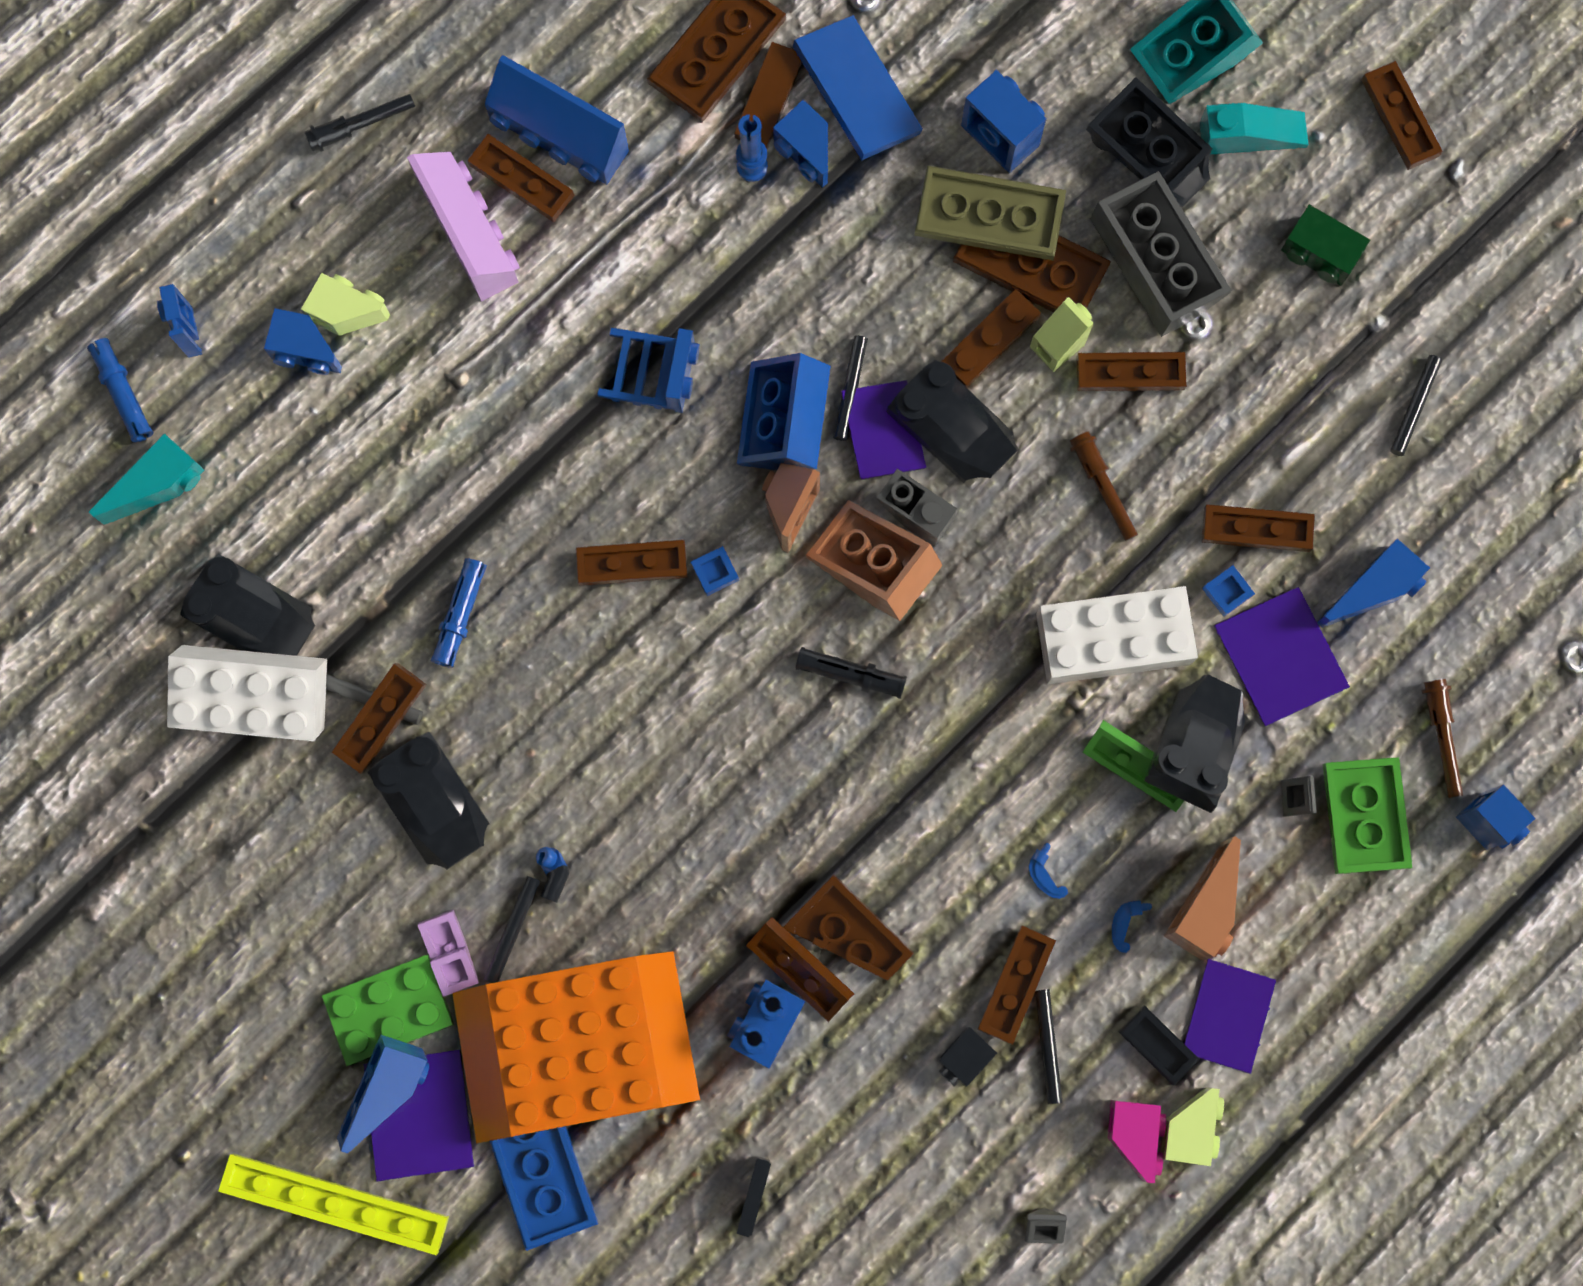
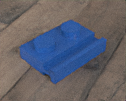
(181, 319)

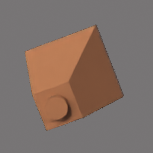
(789, 500)

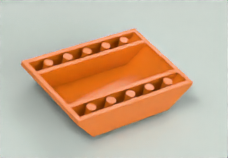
(575, 1046)

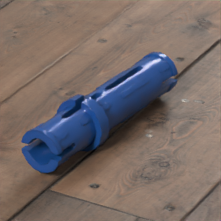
(114, 377)
(456, 620)

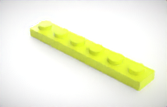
(333, 1204)

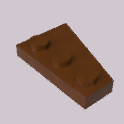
(848, 928)

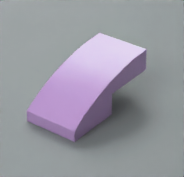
(448, 953)

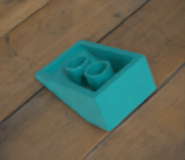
(1195, 46)

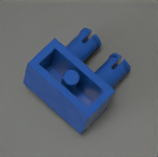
(766, 1023)

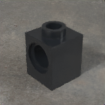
(965, 1058)

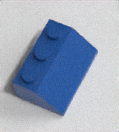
(784, 412)

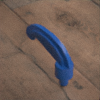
(1040, 875)
(1121, 922)

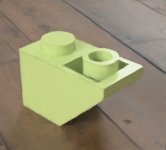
(342, 308)
(1062, 334)
(1191, 1129)

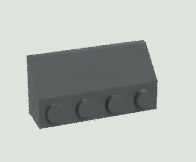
(1159, 253)

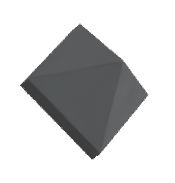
(1298, 796)
(1045, 1227)

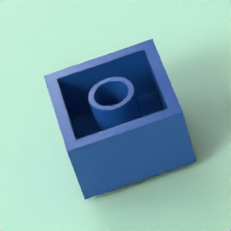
(1003, 120)

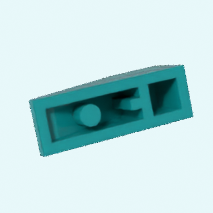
(1252, 128)
(154, 479)

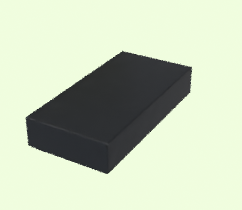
(1158, 1045)
(754, 1197)

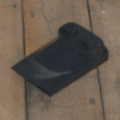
(1152, 139)
(953, 423)
(247, 610)
(1199, 742)
(430, 801)

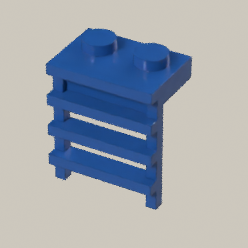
(674, 380)

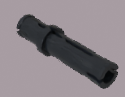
(849, 672)

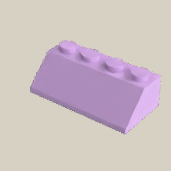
(465, 223)

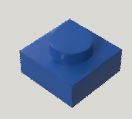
(714, 571)
(1228, 591)

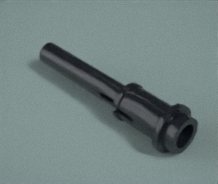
(342, 128)

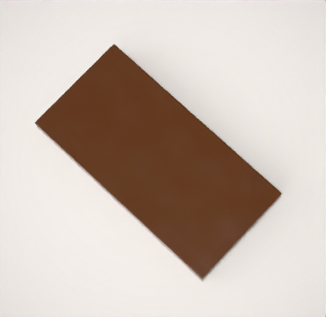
(715, 53)
(1045, 282)

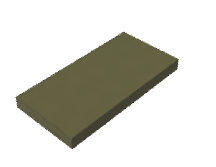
(990, 213)

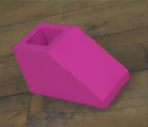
(1135, 1135)

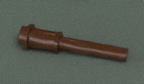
(1096, 469)
(1441, 717)

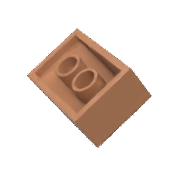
(875, 559)
(1209, 910)

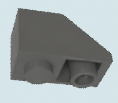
(917, 507)

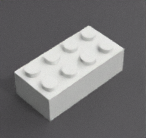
(1116, 635)
(246, 693)

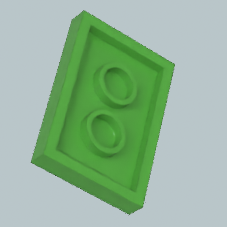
(1367, 816)
(393, 1003)

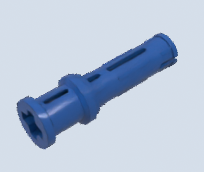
(751, 152)

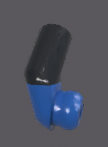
(555, 870)

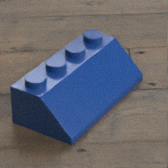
(556, 121)

